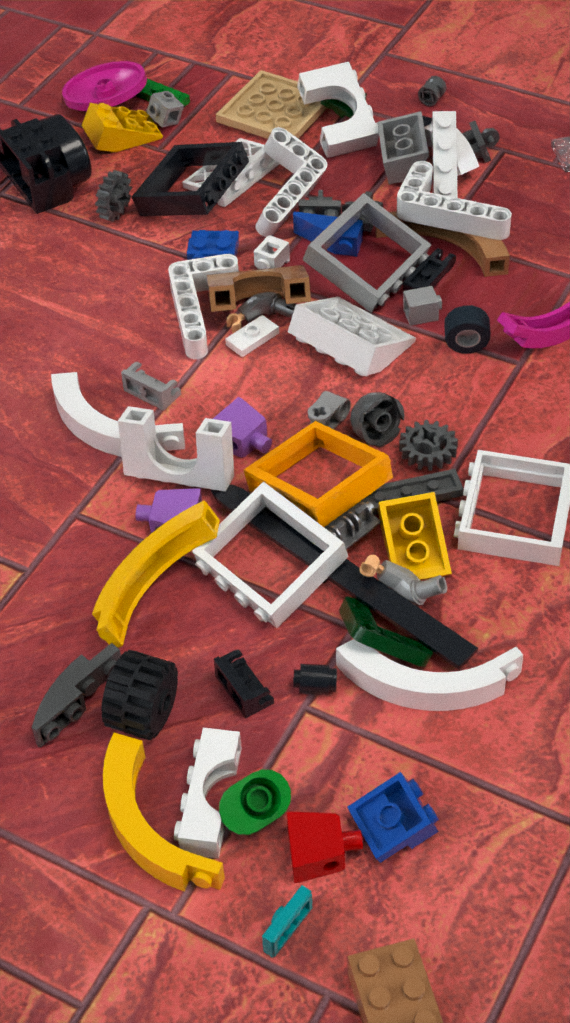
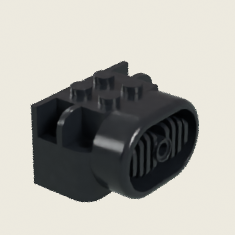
(44, 160)

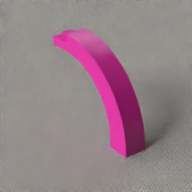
(538, 330)

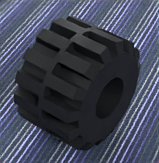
(139, 694)

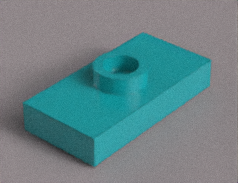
(286, 921)

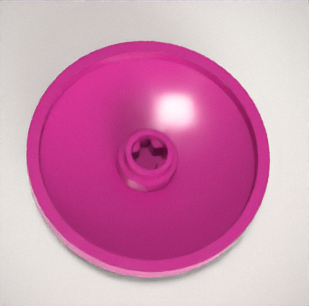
(104, 83)

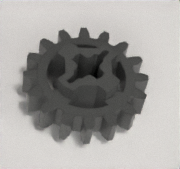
(113, 195)
(428, 445)

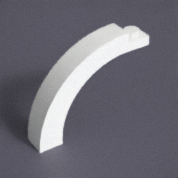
(95, 427)
(423, 688)

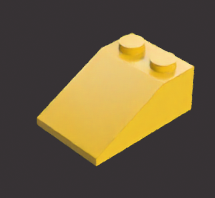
(415, 535)

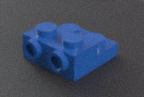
(212, 243)
(394, 817)

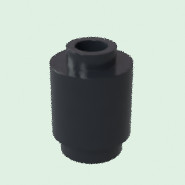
(315, 679)

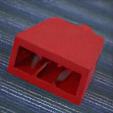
(319, 844)

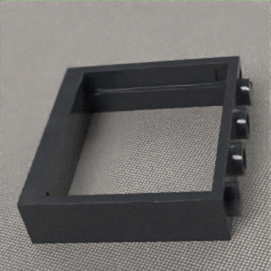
(152, 195)

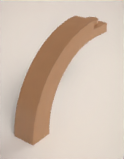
(488, 252)

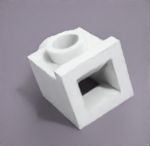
(266, 257)

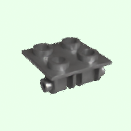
(354, 523)

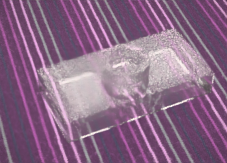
(561, 147)

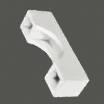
(444, 153)
(201, 825)

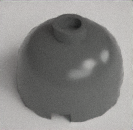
(377, 418)

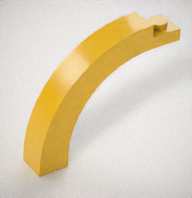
(146, 564)
(140, 841)

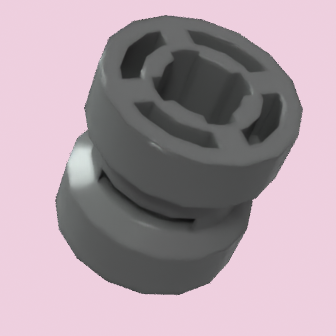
(432, 90)

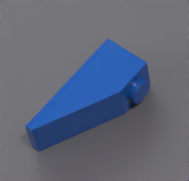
(312, 225)

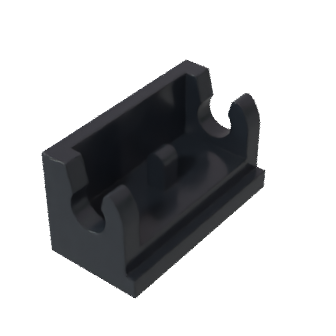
(242, 684)

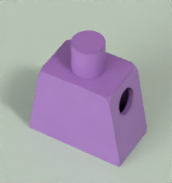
(248, 428)
(167, 505)

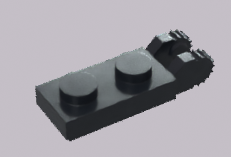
(430, 271)

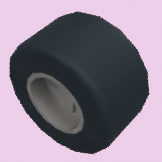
(467, 329)

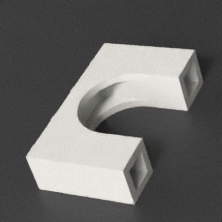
(341, 84)
(147, 459)

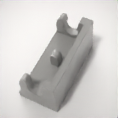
(149, 388)

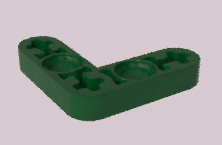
(365, 631)

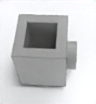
(421, 305)

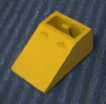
(118, 128)

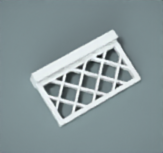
(257, 168)

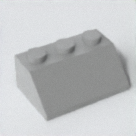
(402, 145)

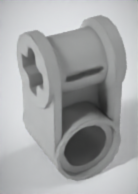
(329, 409)

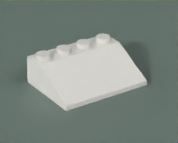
(349, 334)

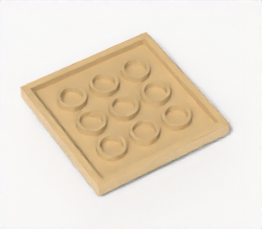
(269, 103)

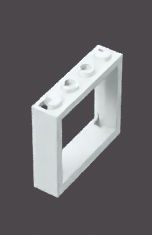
(519, 469)
(277, 612)

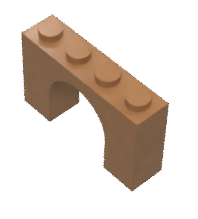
(228, 288)

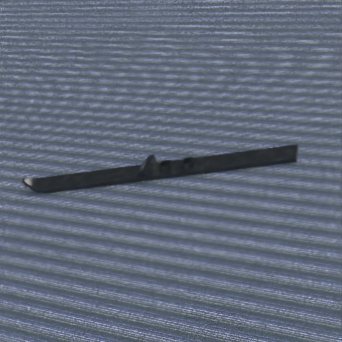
(365, 589)

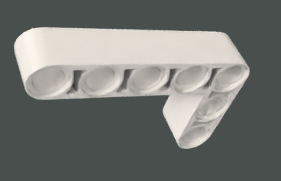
(307, 170)
(446, 212)
(187, 279)

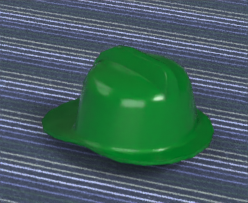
(254, 802)

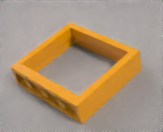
(374, 472)

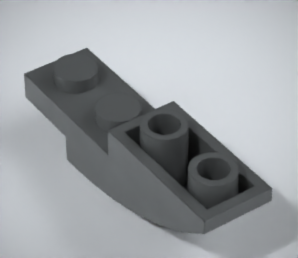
(66, 696)

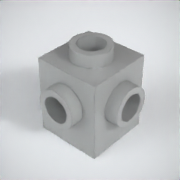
(165, 108)

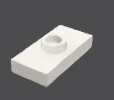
(252, 336)

